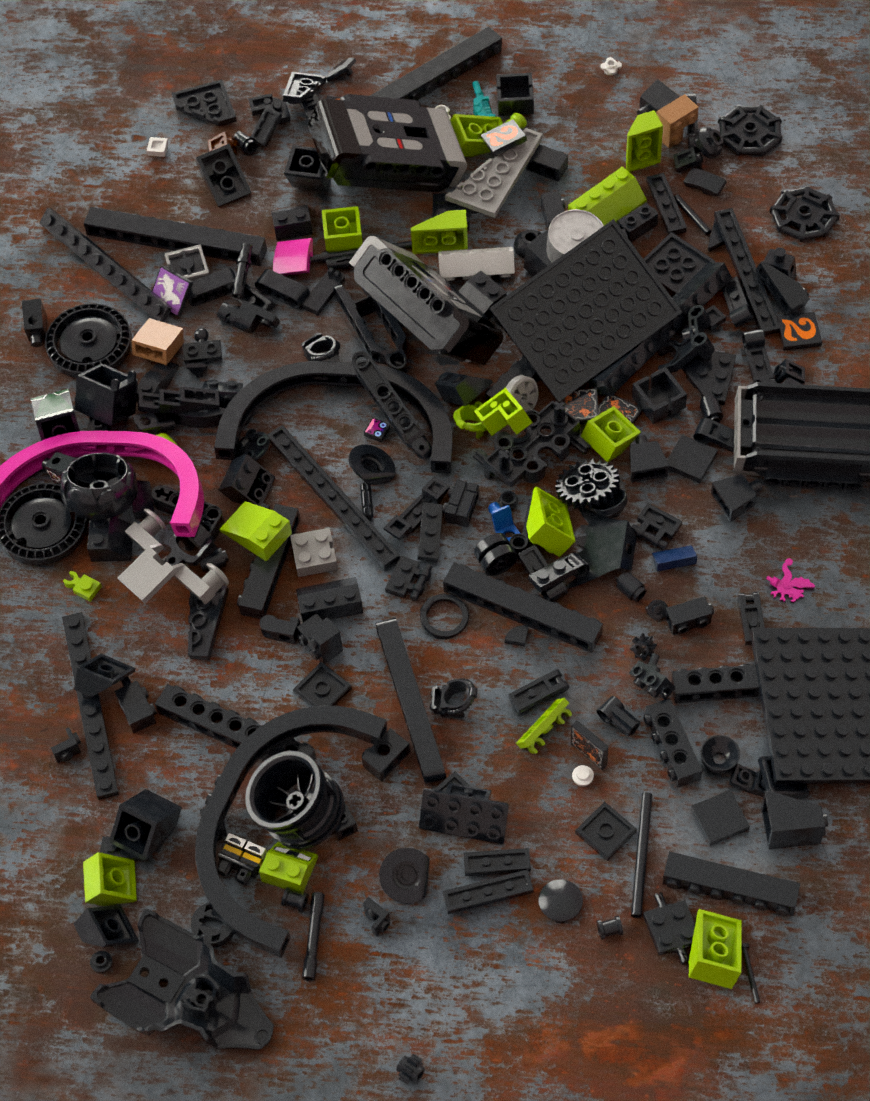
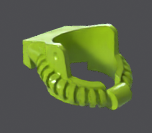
(467, 413)

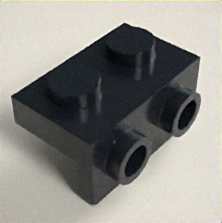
(227, 390)

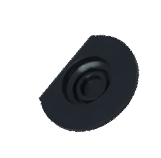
(371, 464)
(405, 875)

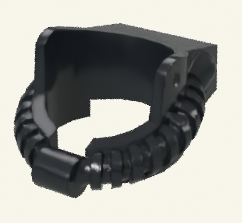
(318, 344)
(441, 697)

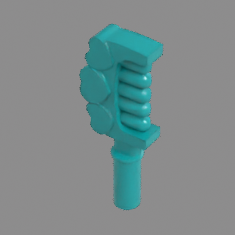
(481, 103)

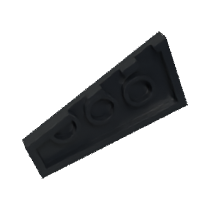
(204, 624)

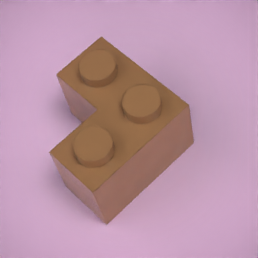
(676, 117)

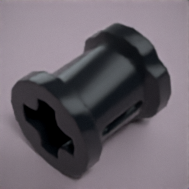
(294, 899)
(609, 927)

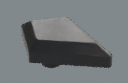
(343, 66)

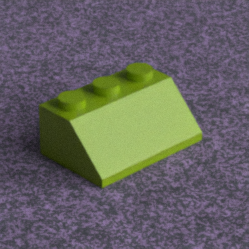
(644, 142)

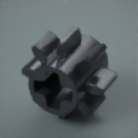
(647, 642)
(410, 1069)

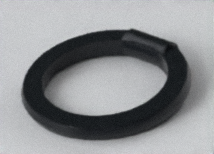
(438, 598)

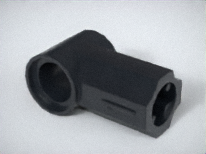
(614, 712)

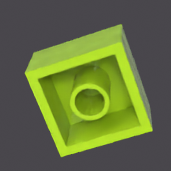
(342, 229)

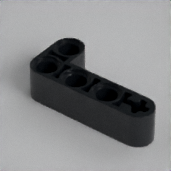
(166, 499)

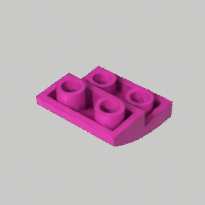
(293, 256)

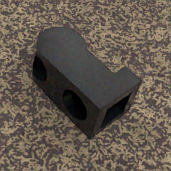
(280, 629)

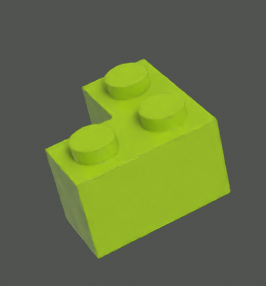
(502, 410)

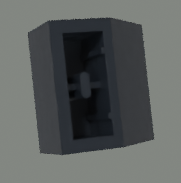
(246, 481)

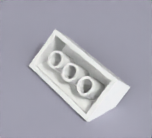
(471, 261)

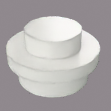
(582, 775)

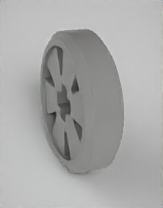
(524, 391)

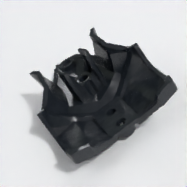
(198, 993)

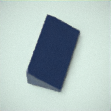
(674, 558)

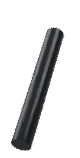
(694, 217)

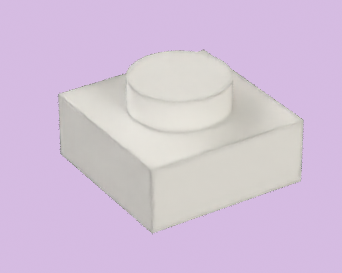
(157, 147)

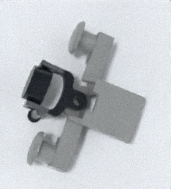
(151, 572)

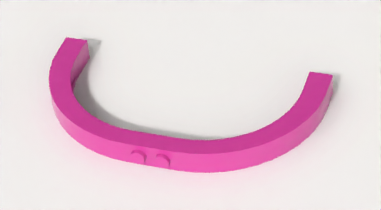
(123, 443)

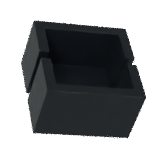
(515, 94)
(662, 398)

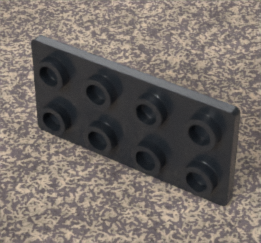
(464, 813)

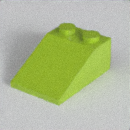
(469, 131)
(441, 233)
(549, 523)
(257, 529)
(716, 949)

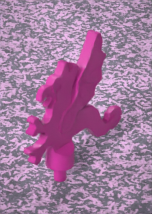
(786, 587)

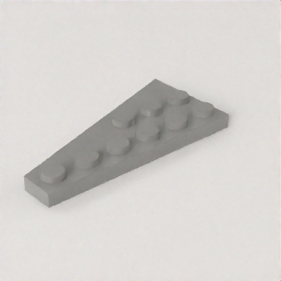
(495, 178)

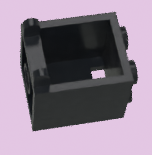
(106, 394)

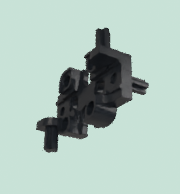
(564, 432)

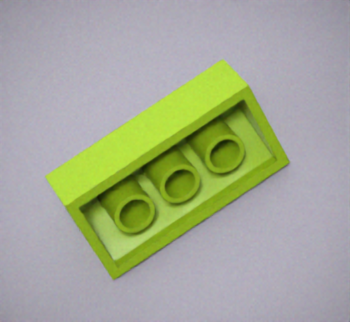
(612, 197)

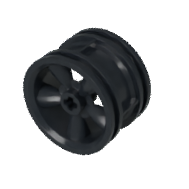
(309, 816)

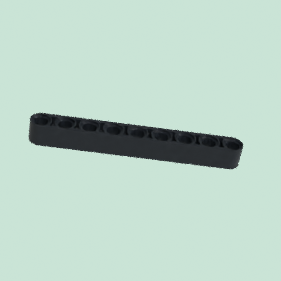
(410, 701)

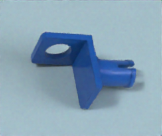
(502, 519)

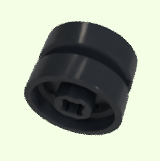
(495, 554)

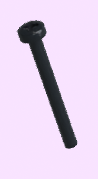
(744, 947)

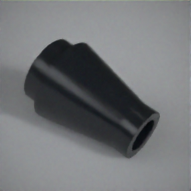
(247, 143)

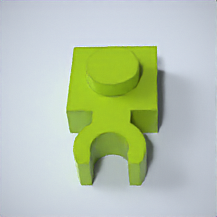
(84, 587)

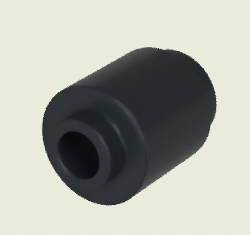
(711, 408)
(216, 558)
(631, 587)

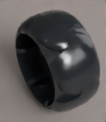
(110, 482)

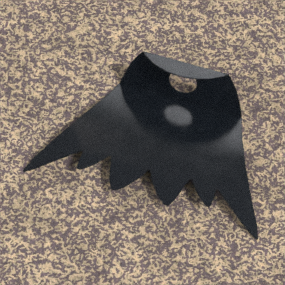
(604, 546)

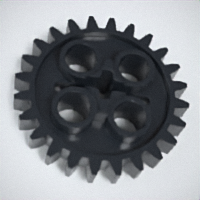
(587, 484)

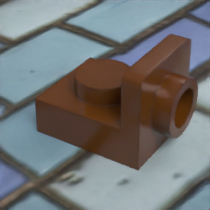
(221, 140)

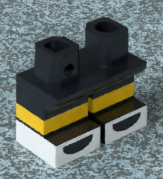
(242, 857)

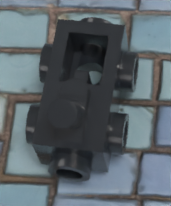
(649, 677)

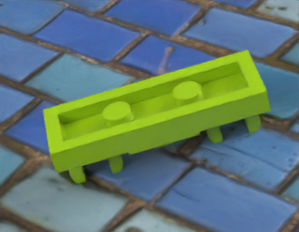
(544, 725)

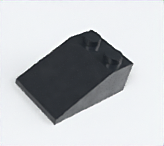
(223, 175)
(483, 292)

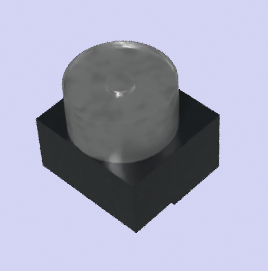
(563, 234)

